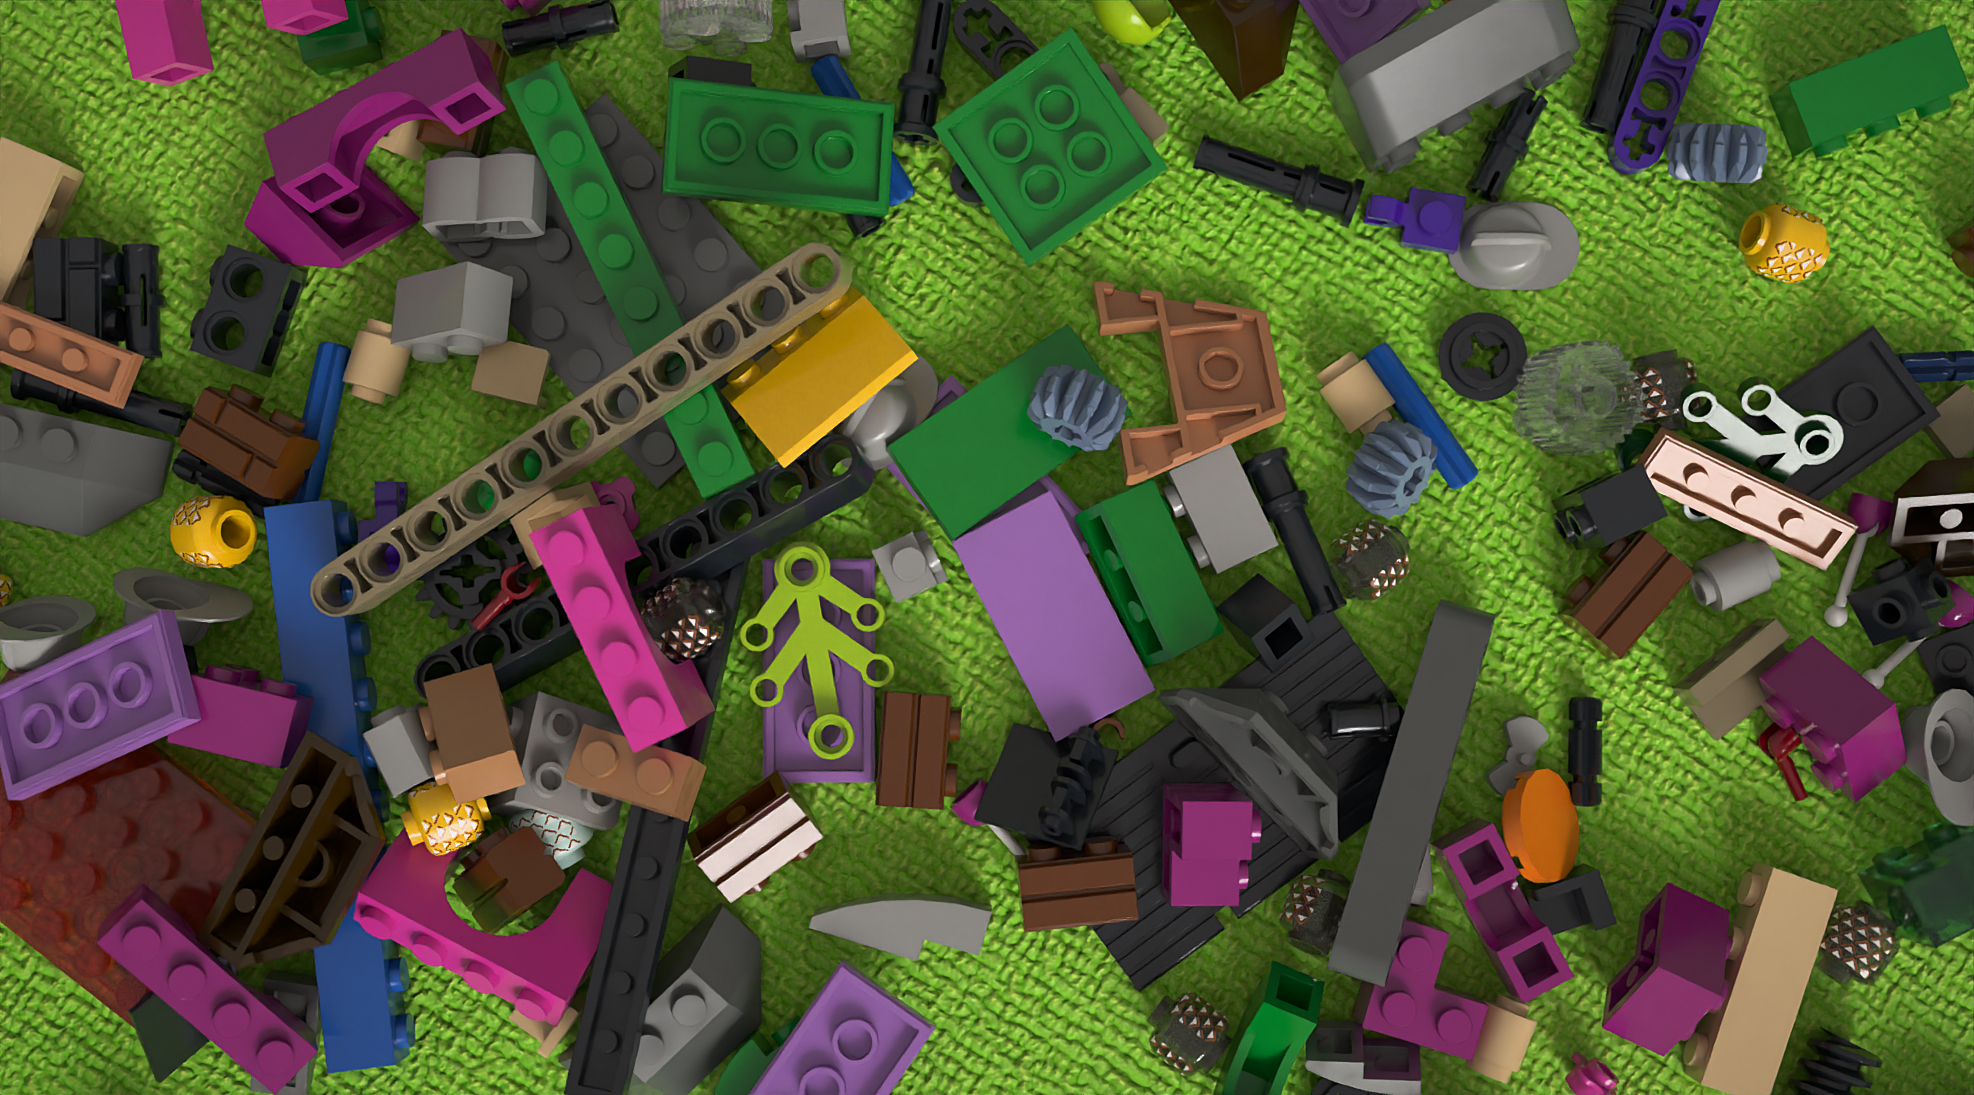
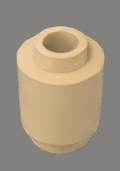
(375, 364)
(1355, 394)
(1503, 1038)

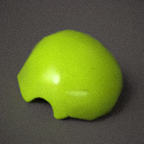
(1132, 20)

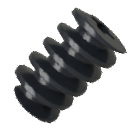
(1835, 1069)

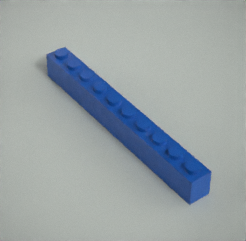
(324, 655)

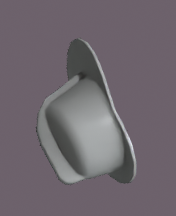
(1515, 246)
(891, 413)
(193, 601)
(42, 630)
(1942, 752)

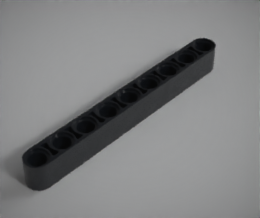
(666, 552)

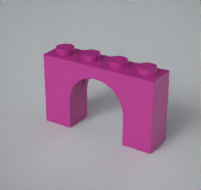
(170, 42)
(587, 569)
(531, 970)

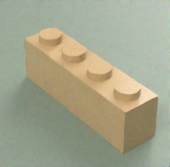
(33, 205)
(1767, 974)

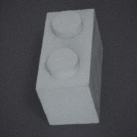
(451, 311)
(1219, 510)

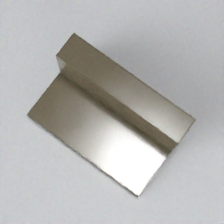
(1728, 682)

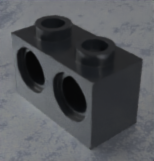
(263, 316)
(1607, 508)

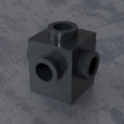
(1902, 600)

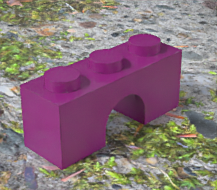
(1499, 913)

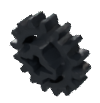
(472, 593)

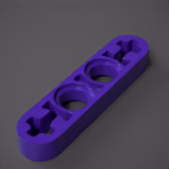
(1670, 73)

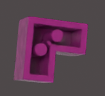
(1839, 714)
(246, 716)
(1206, 843)
(1673, 971)
(1415, 1005)

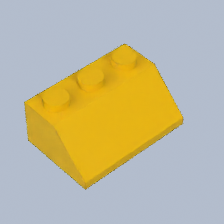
(817, 375)

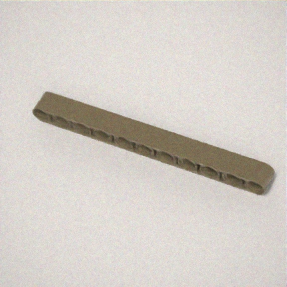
(552, 436)

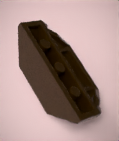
(1242, 38)
(1936, 516)
(299, 861)

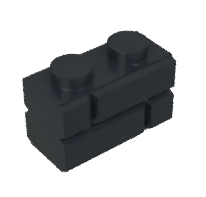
(79, 285)

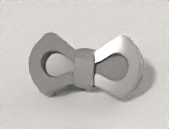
(1524, 738)

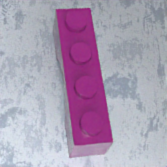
(325, 147)
(184, 973)

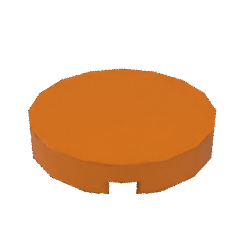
(1541, 825)

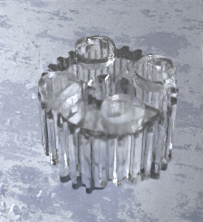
(715, 22)
(1577, 398)

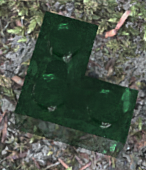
(1927, 885)

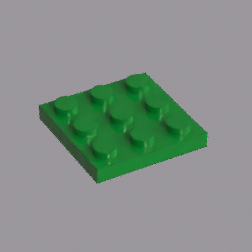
(1050, 147)

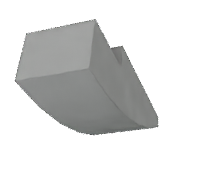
(904, 920)

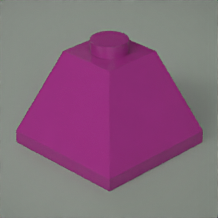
(334, 232)

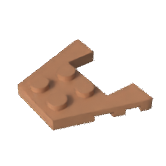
(1215, 370)

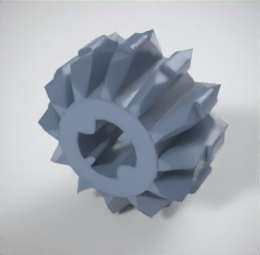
(1717, 152)
(1077, 407)
(1391, 468)

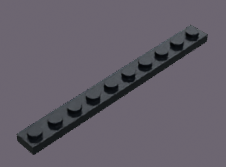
(644, 895)

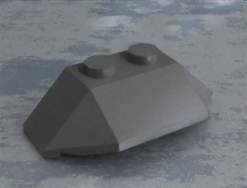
(75, 472)
(1267, 758)
(698, 1007)

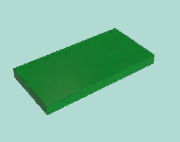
(777, 148)
(984, 442)

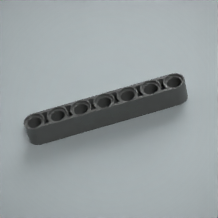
(1411, 793)

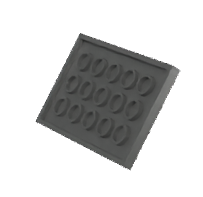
(565, 310)

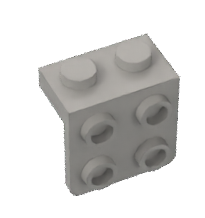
(545, 741)

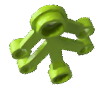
(814, 639)

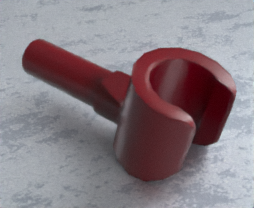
(509, 591)
(1777, 745)

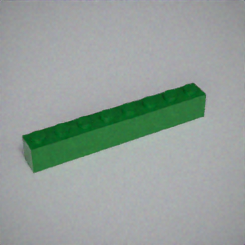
(626, 267)

